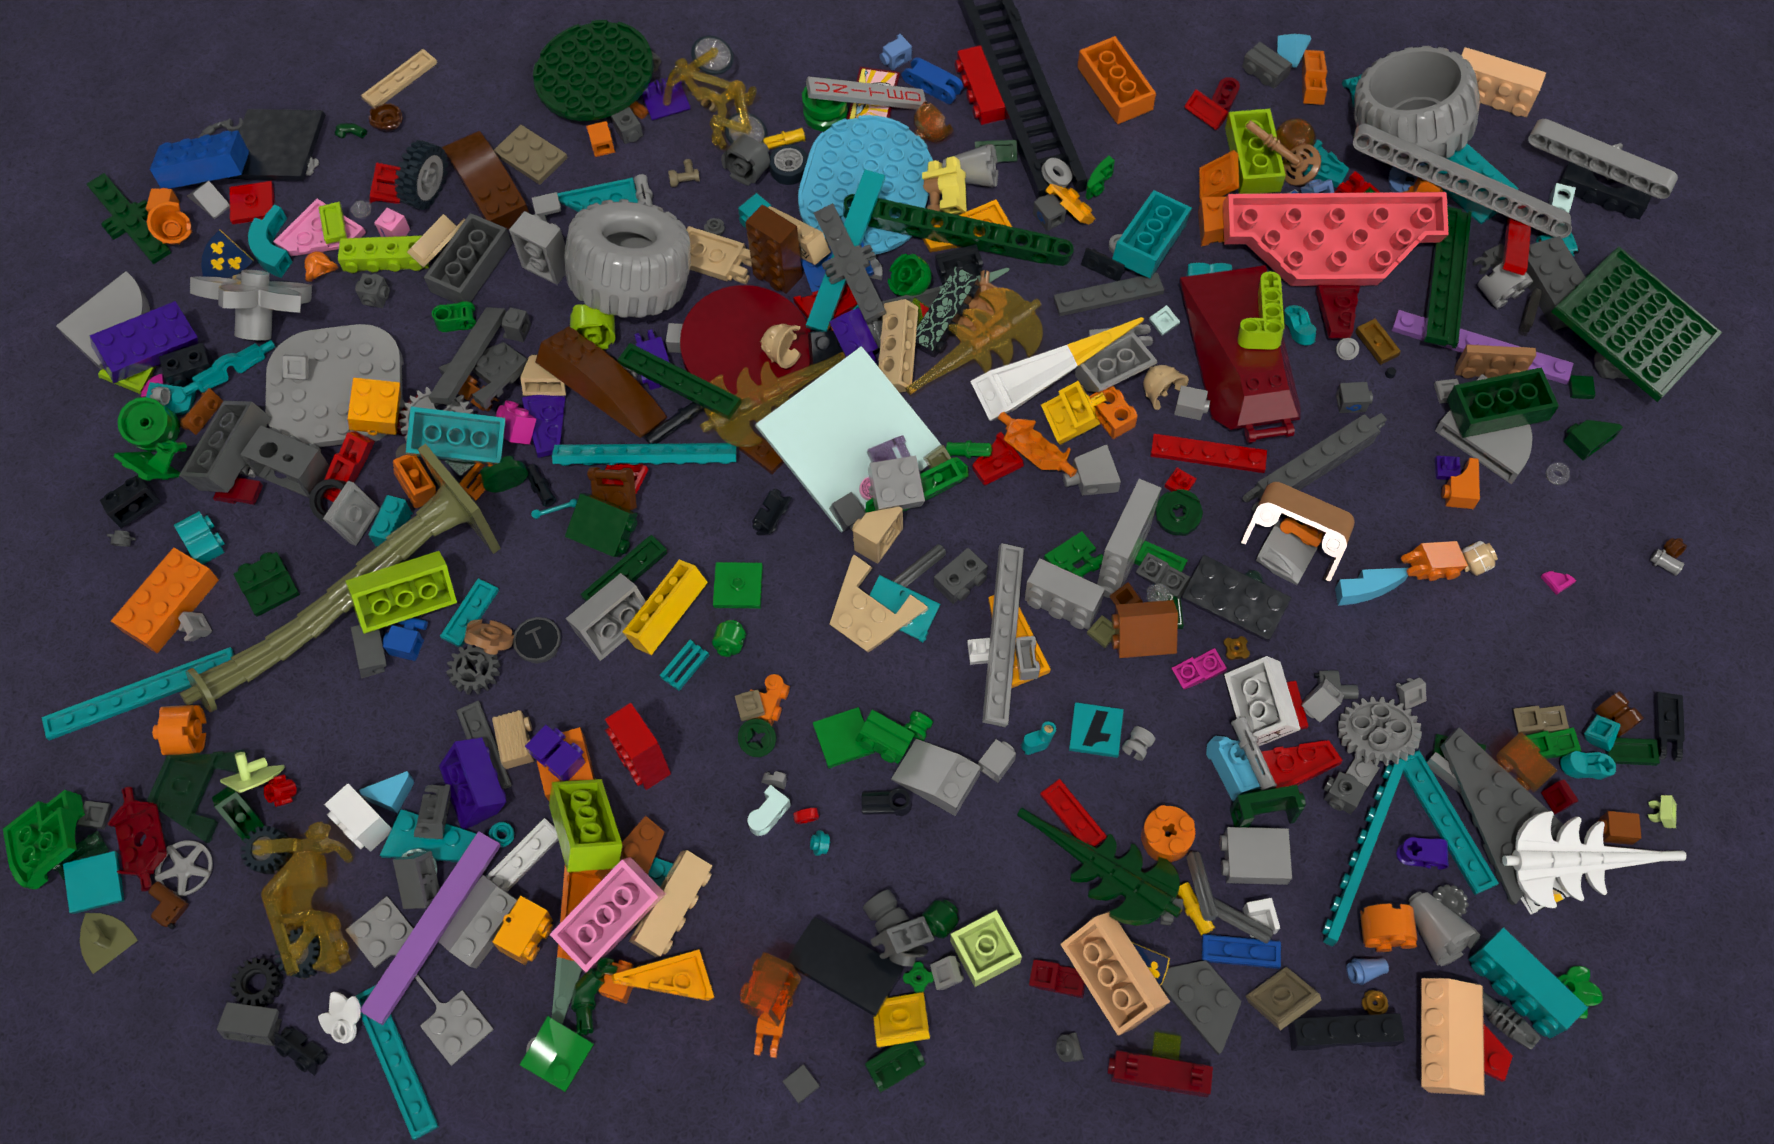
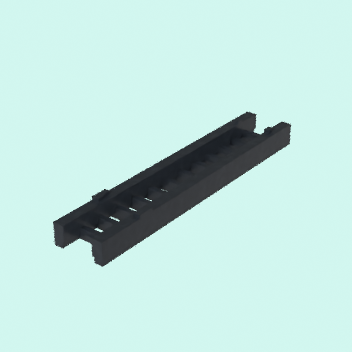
(1036, 78)

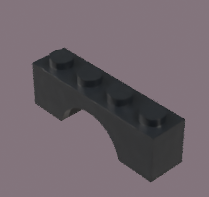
(1623, 200)
(1346, 1030)

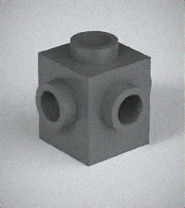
(372, 290)
(1344, 792)

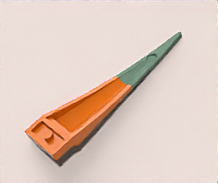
(575, 889)

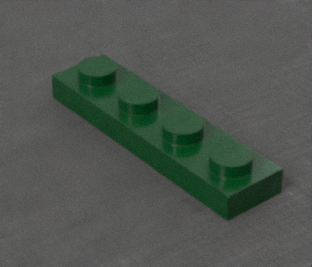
(631, 566)

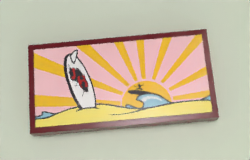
(873, 76)

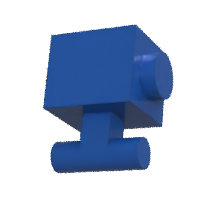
(405, 641)

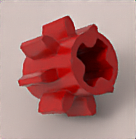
(280, 790)

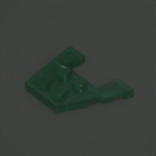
(183, 784)

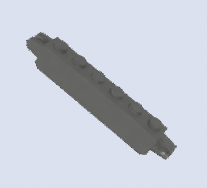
(1323, 456)

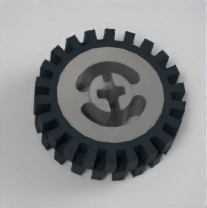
(421, 174)

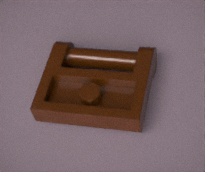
(617, 494)

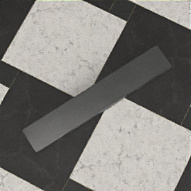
(467, 356)

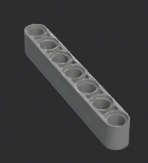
(1603, 158)

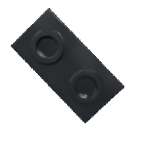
(1102, 264)
(766, 521)
(306, 1057)

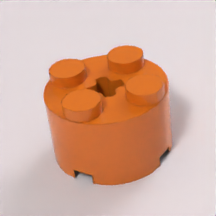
(180, 729)
(1171, 820)
(1388, 927)

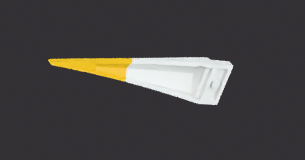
(1018, 382)

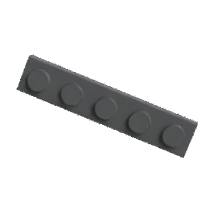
(1108, 294)

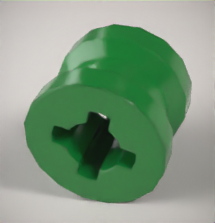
(919, 724)

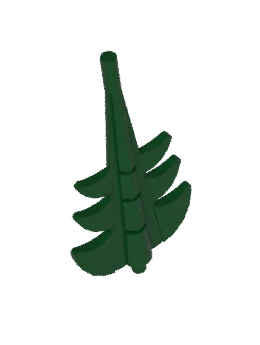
(1145, 894)

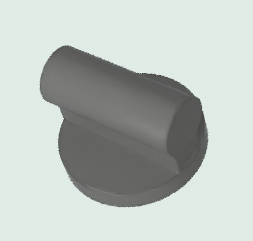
(1069, 1048)

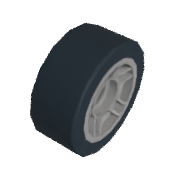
(780, 164)

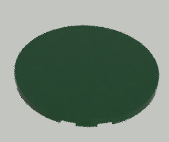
(593, 70)

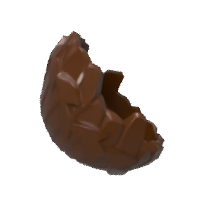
(385, 117)

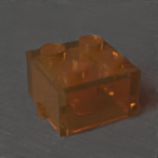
(769, 988)

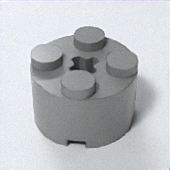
(1503, 285)

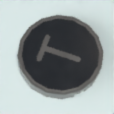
(537, 640)

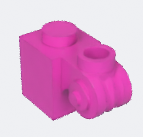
(518, 422)

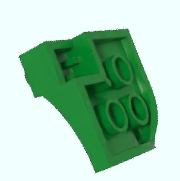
(42, 838)

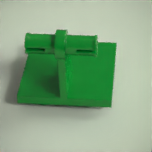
(153, 466)

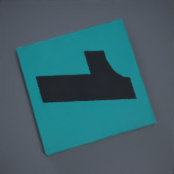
(1096, 730)

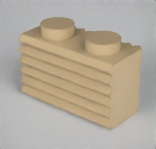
(511, 738)

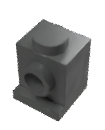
(512, 324)

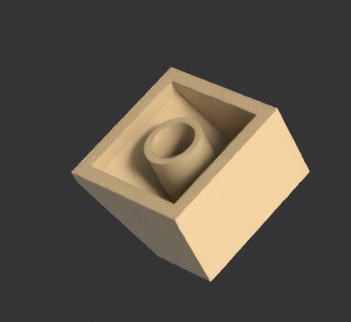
(877, 532)

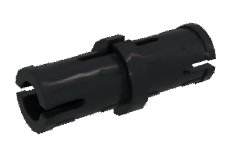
(540, 486)

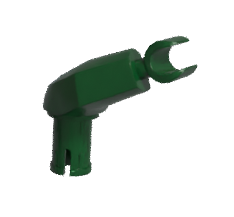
(584, 994)

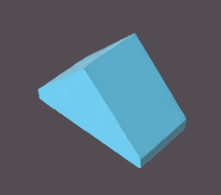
(1293, 47)
(389, 792)

